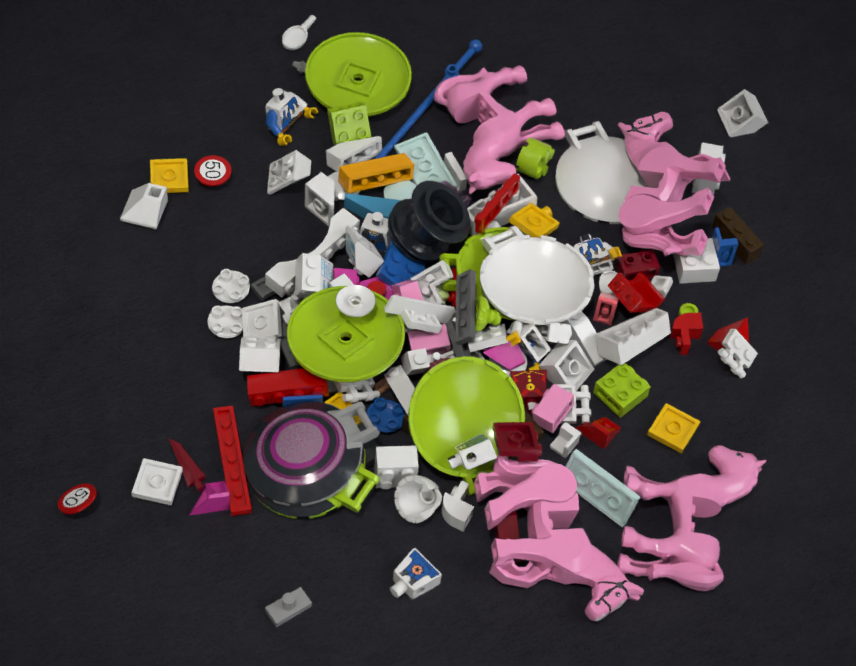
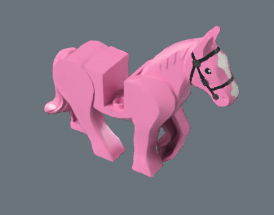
(653, 209)
(556, 554)

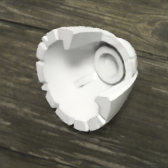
(417, 498)

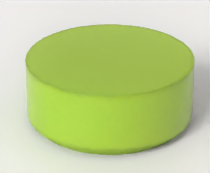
(688, 308)

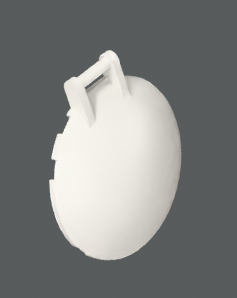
(596, 174)
(535, 277)

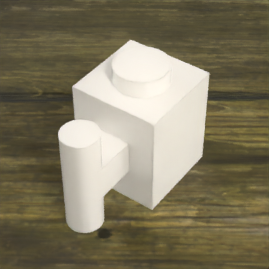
(418, 361)

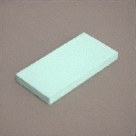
(426, 160)
(602, 489)

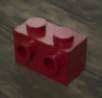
(638, 262)

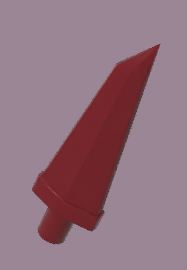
(191, 472)

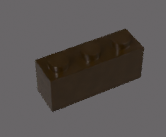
(731, 227)

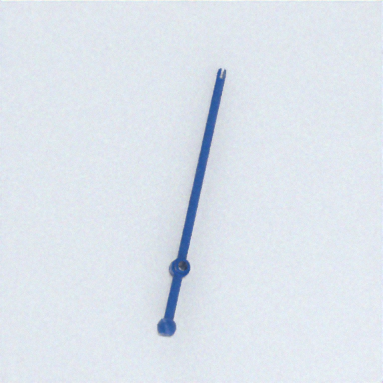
(451, 71)

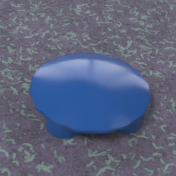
(386, 415)

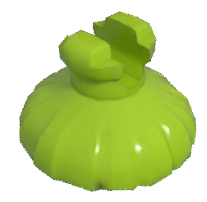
(485, 315)

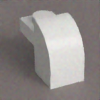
(455, 510)

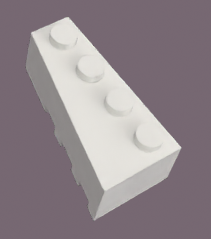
(519, 200)
(633, 336)

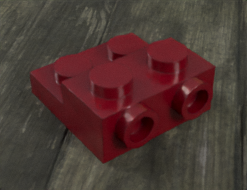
(517, 440)

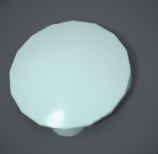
(399, 190)

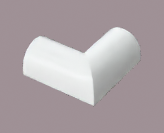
(430, 279)

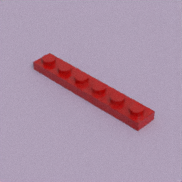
(232, 460)

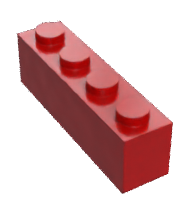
(273, 386)

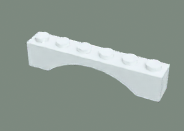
(282, 276)

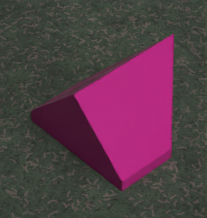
(506, 355)
(213, 499)

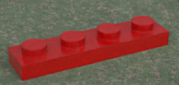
(498, 202)

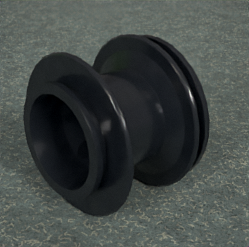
(428, 222)

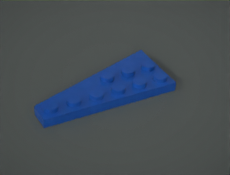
(397, 266)

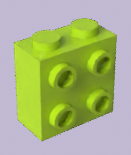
(349, 123)
(621, 389)

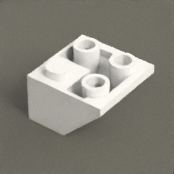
(288, 171)
(145, 205)

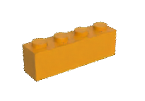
(376, 172)

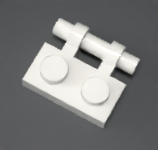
(738, 348)
(351, 388)
(584, 412)

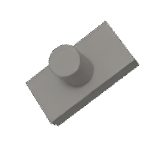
(288, 606)

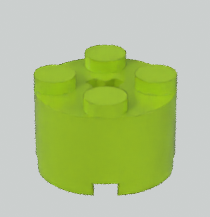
(534, 158)

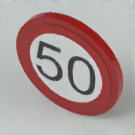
(212, 170)
(77, 498)

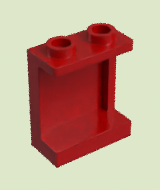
(637, 294)

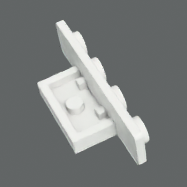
(419, 313)

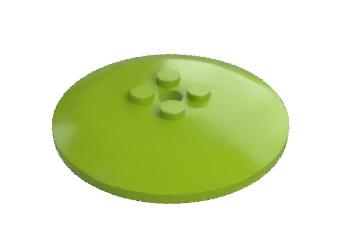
(358, 55)
(317, 331)

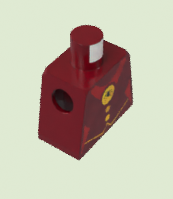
(531, 386)

